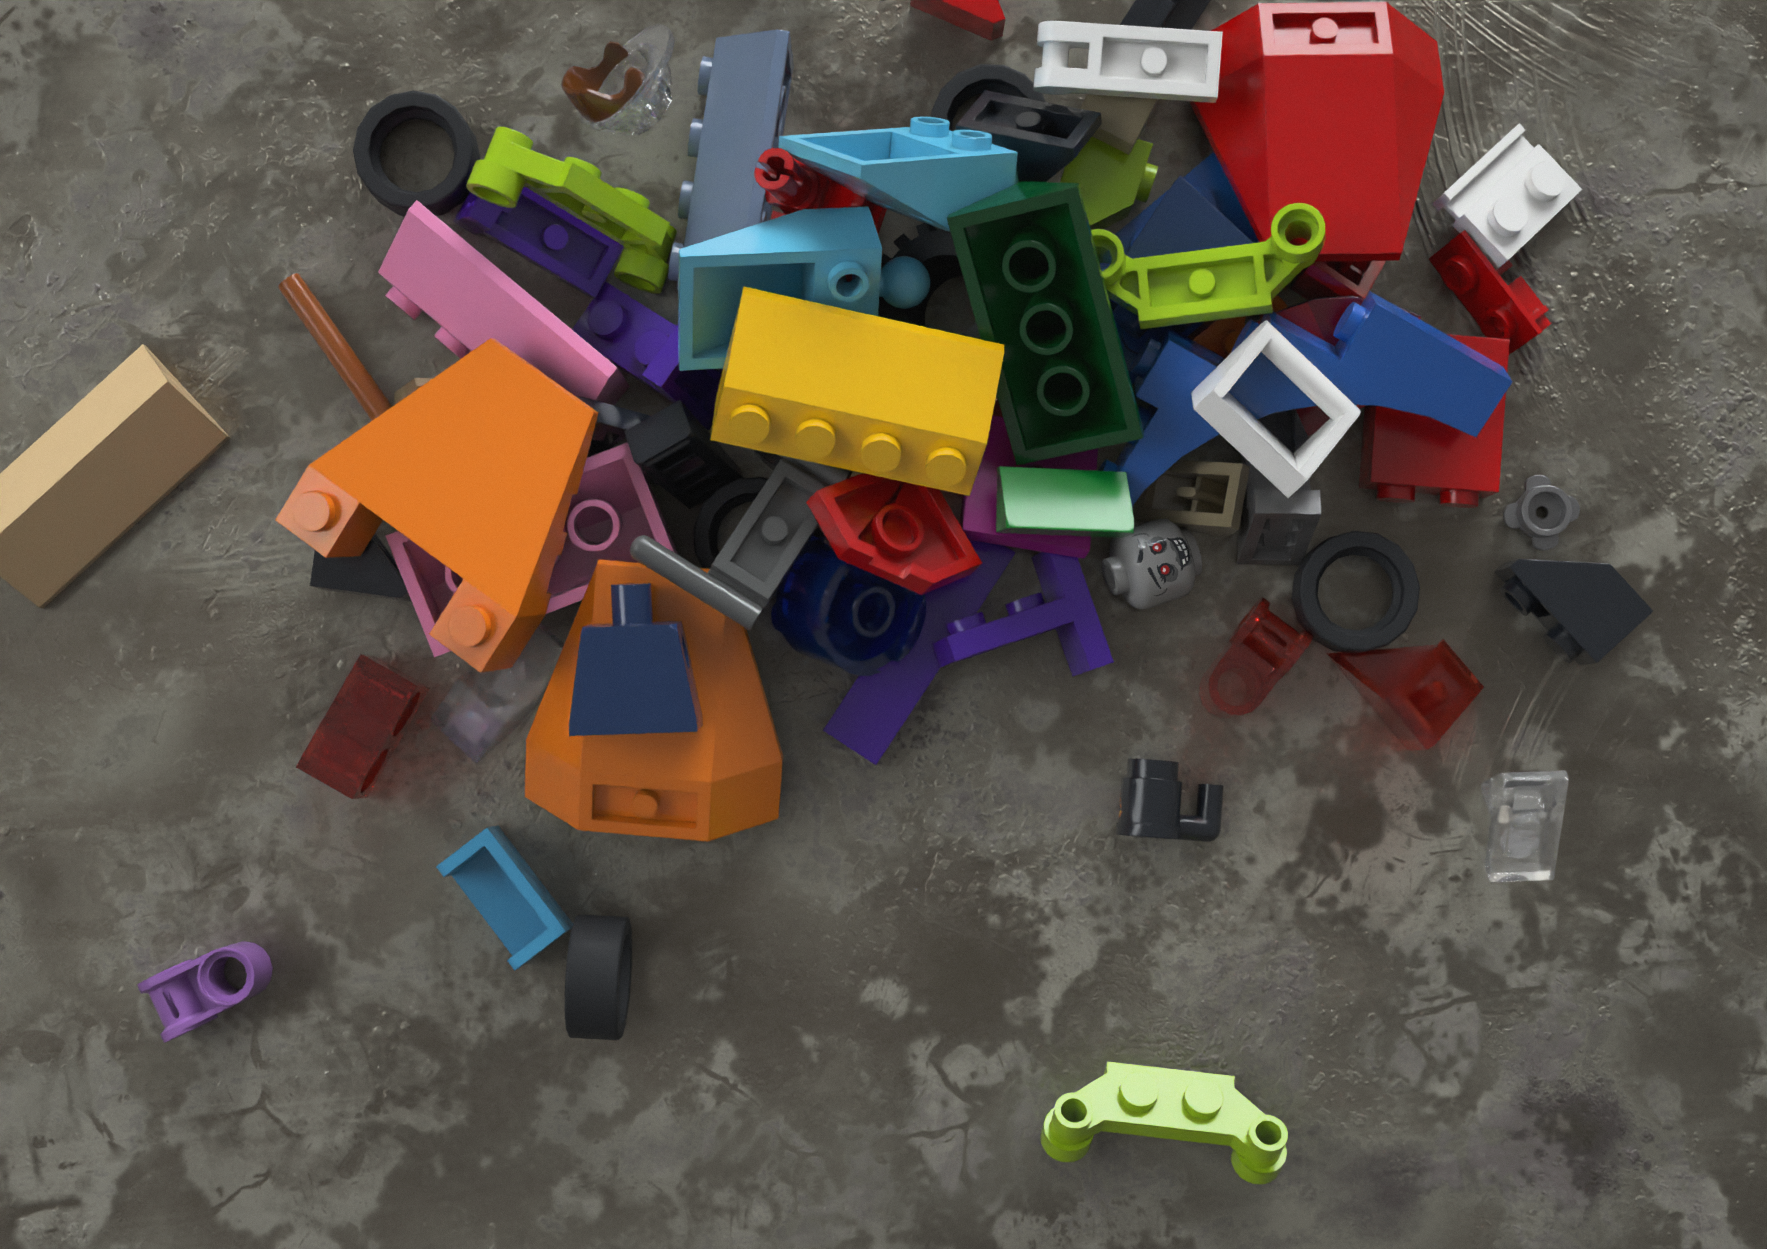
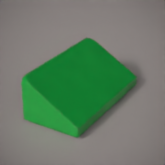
(1063, 502)

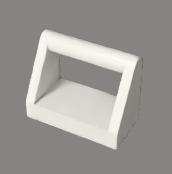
(1248, 435)

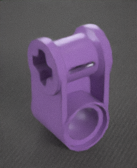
(198, 990)

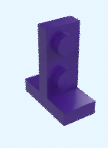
(545, 238)
(647, 350)
(1067, 610)

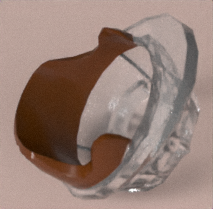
(627, 87)

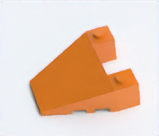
(475, 477)

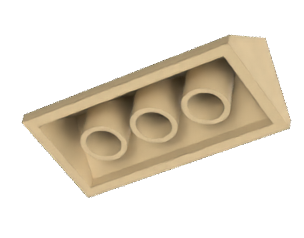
(99, 474)

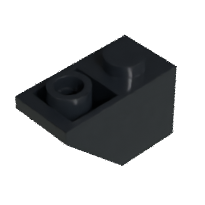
(1579, 603)

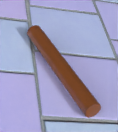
(334, 346)

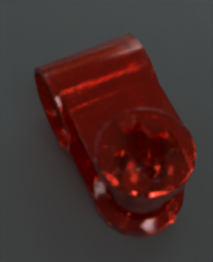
(1260, 653)

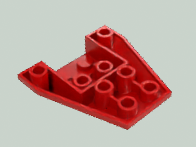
(1327, 114)

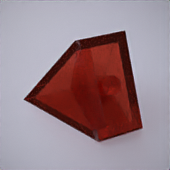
(1412, 689)

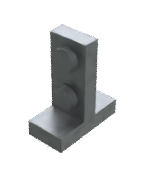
(1274, 526)

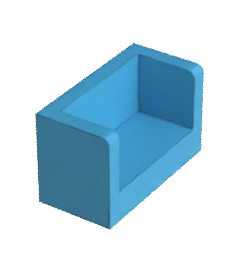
(507, 894)

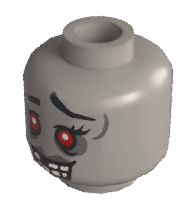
(1153, 564)

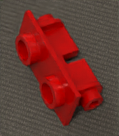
(1498, 308)

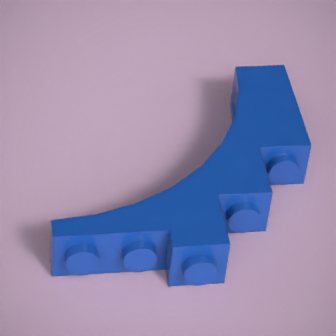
(1379, 361)

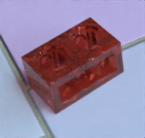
(362, 727)

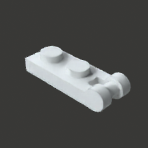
(1130, 61)

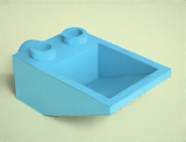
(911, 169)
(793, 257)

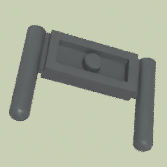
(758, 549)

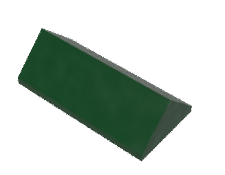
(1046, 299)

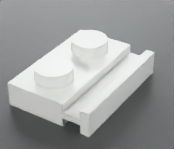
(1508, 196)

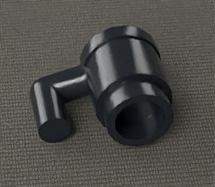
(1153, 804)

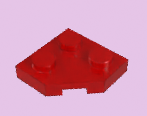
(895, 531)

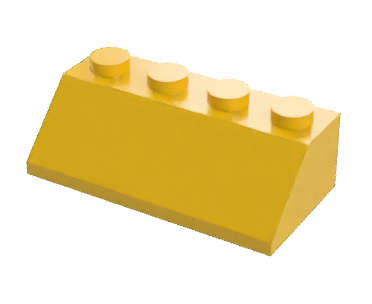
(857, 391)

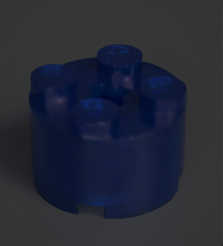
(845, 612)

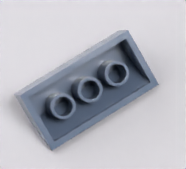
(743, 117)

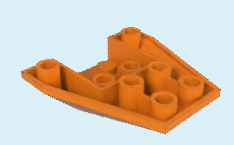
(662, 782)

